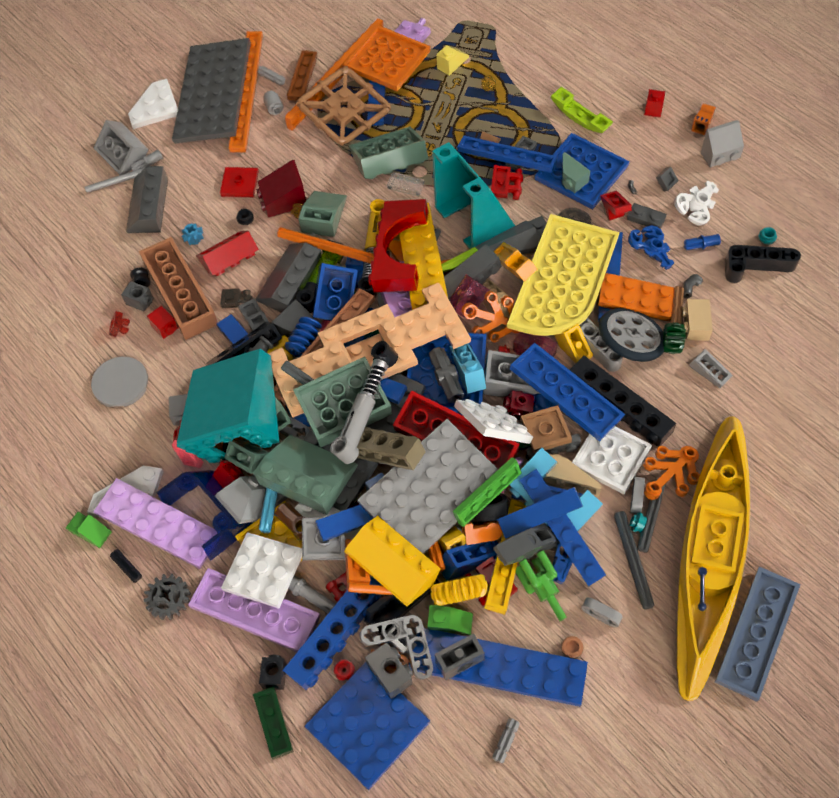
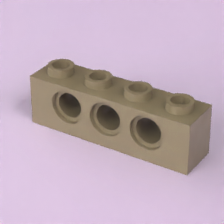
(390, 448)

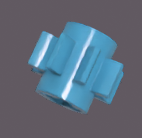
(192, 234)

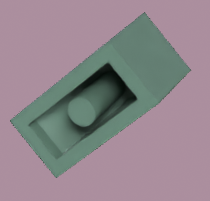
(573, 173)

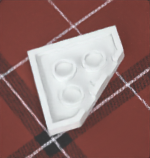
(154, 105)
(144, 479)

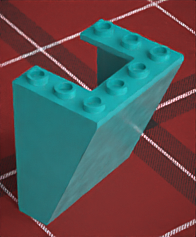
(460, 186)
(228, 403)

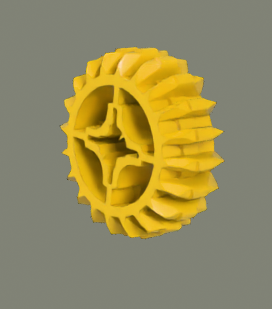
(459, 590)

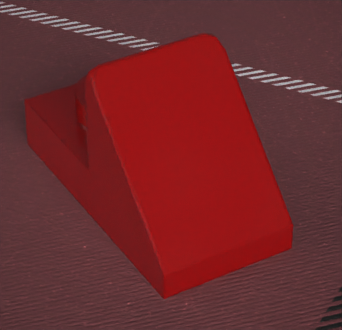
(615, 205)

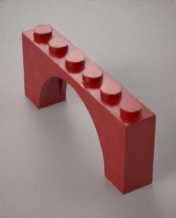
(386, 272)

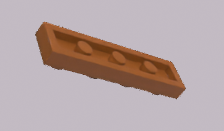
(302, 75)

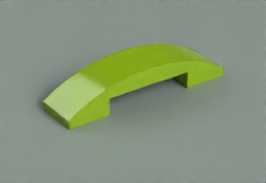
(578, 113)

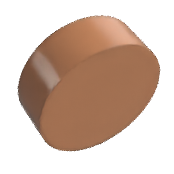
(572, 647)

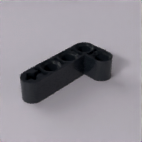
(759, 258)

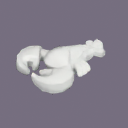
(697, 202)

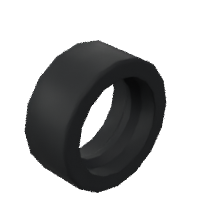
(494, 510)

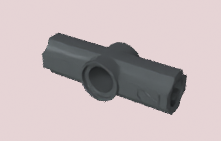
(446, 375)

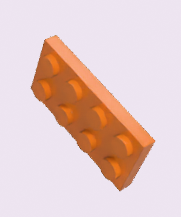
(637, 295)

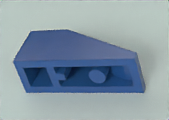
(466, 558)

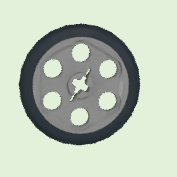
(631, 334)

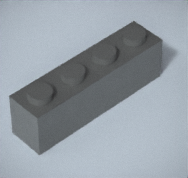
(478, 266)

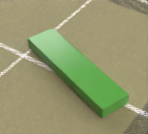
(487, 492)

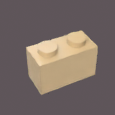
(697, 319)

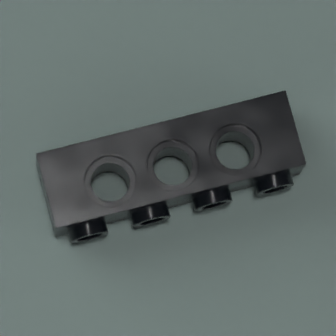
(266, 330)

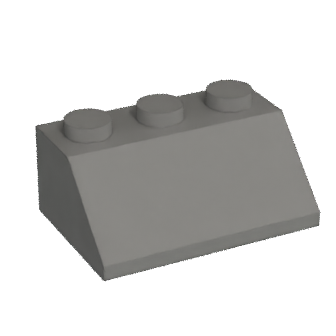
(119, 147)

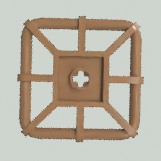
(343, 115)

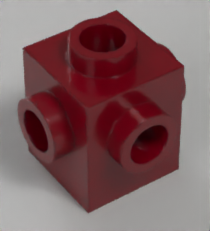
(518, 404)

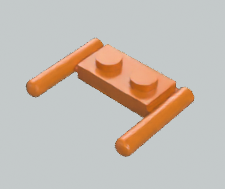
(359, 579)

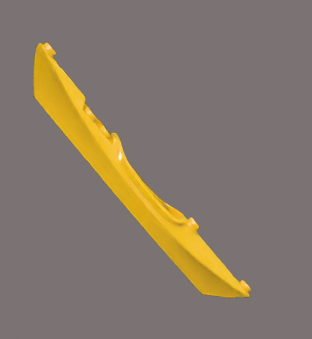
(717, 541)

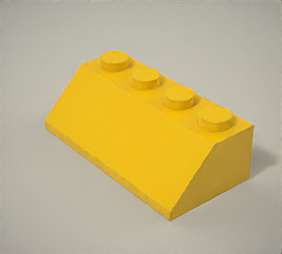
(392, 560)

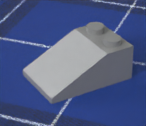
(500, 378)

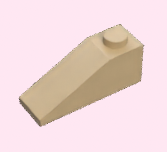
(568, 475)

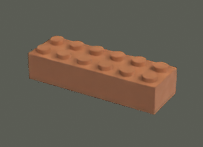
(178, 288)

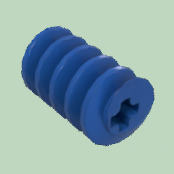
(300, 336)

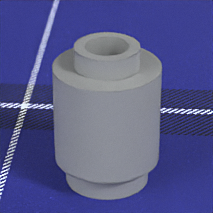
(273, 103)

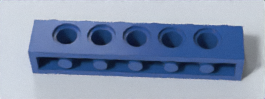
(324, 633)

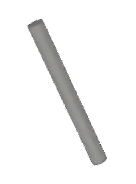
(112, 181)

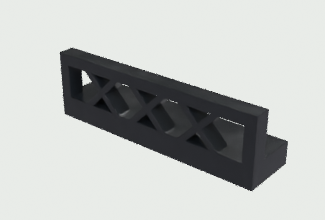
(390, 608)

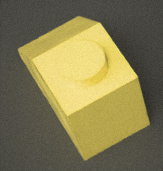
(450, 59)

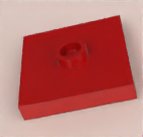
(239, 182)

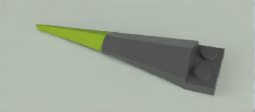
(522, 237)

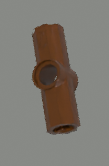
(290, 518)

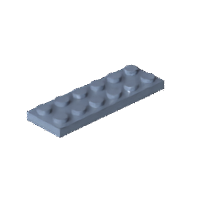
(757, 634)

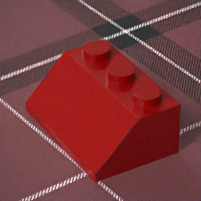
(228, 253)

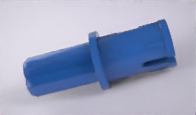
(702, 242)

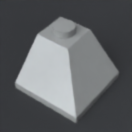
(243, 499)

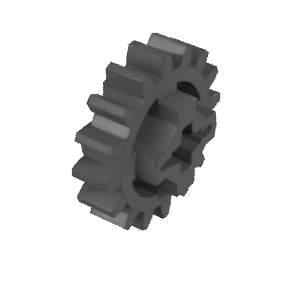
(156, 598)

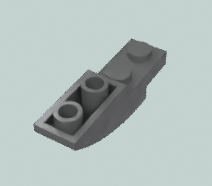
(526, 544)

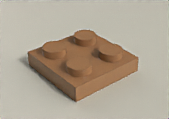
(546, 428)

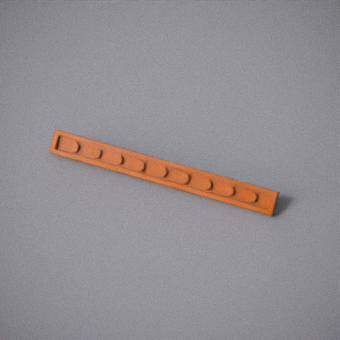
(295, 116)
(239, 142)

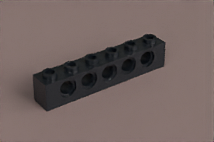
(632, 402)

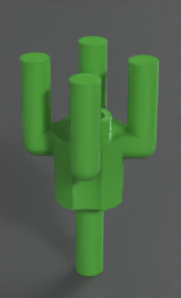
(542, 582)

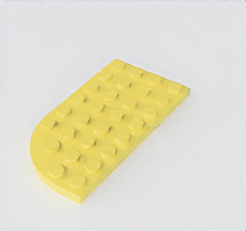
(567, 278)

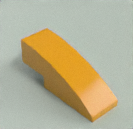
(515, 262)

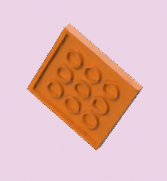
(387, 57)

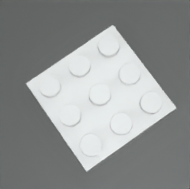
(493, 421)
(613, 459)
(262, 570)

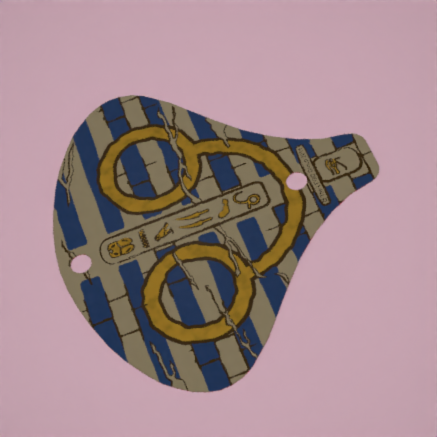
(457, 106)

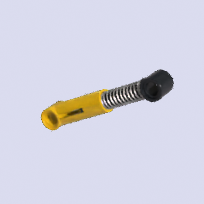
(375, 217)

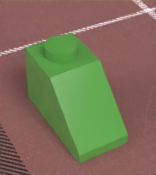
(449, 620)

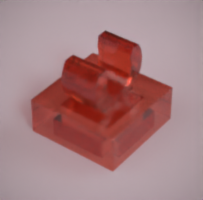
(117, 324)

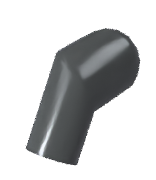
(693, 280)

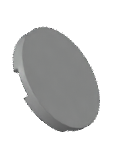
(119, 382)

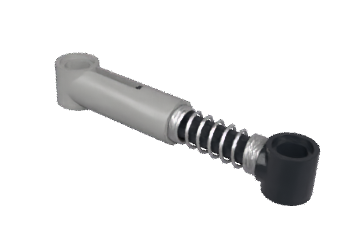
(346, 444)

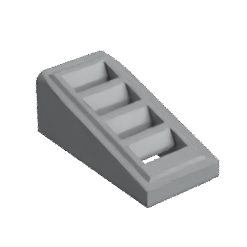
(709, 360)

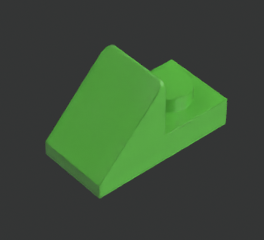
(89, 529)

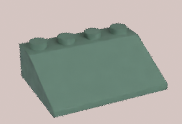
(389, 152)
(331, 396)
(304, 473)

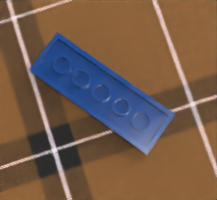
(567, 391)

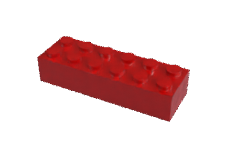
(422, 416)

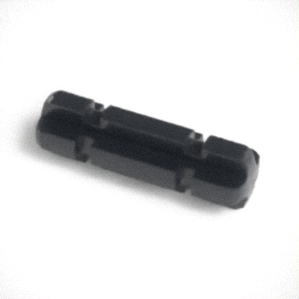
(125, 565)

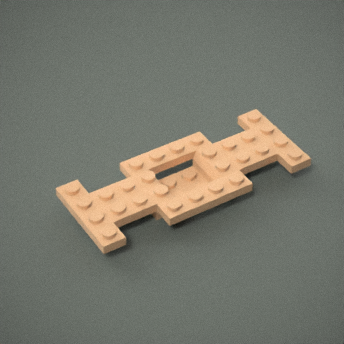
(399, 332)

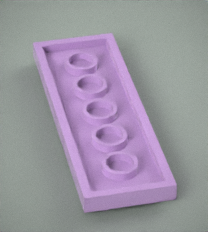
(155, 522)
(285, 625)

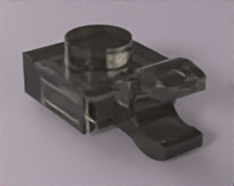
(233, 297)

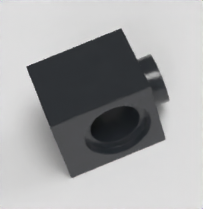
(278, 680)

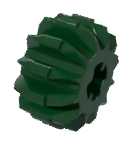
(674, 338)

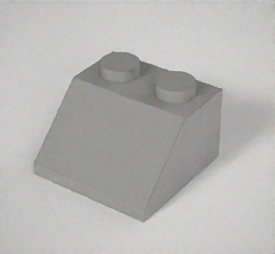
(722, 143)

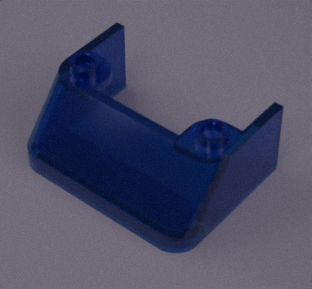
(223, 522)

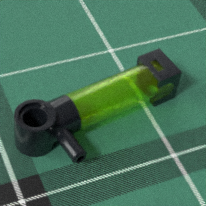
(308, 292)

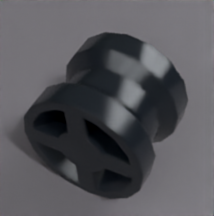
(140, 276)

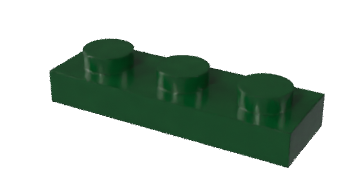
(273, 723)

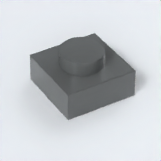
(667, 179)

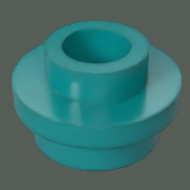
(767, 235)
(638, 522)

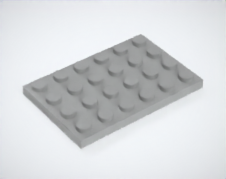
(423, 499)

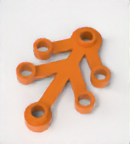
(496, 318)
(673, 469)

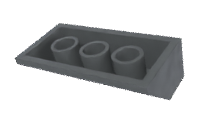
(147, 201)
(289, 276)

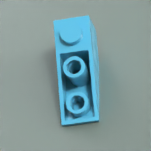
(469, 368)

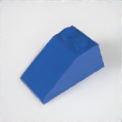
(333, 290)

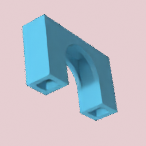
(544, 464)

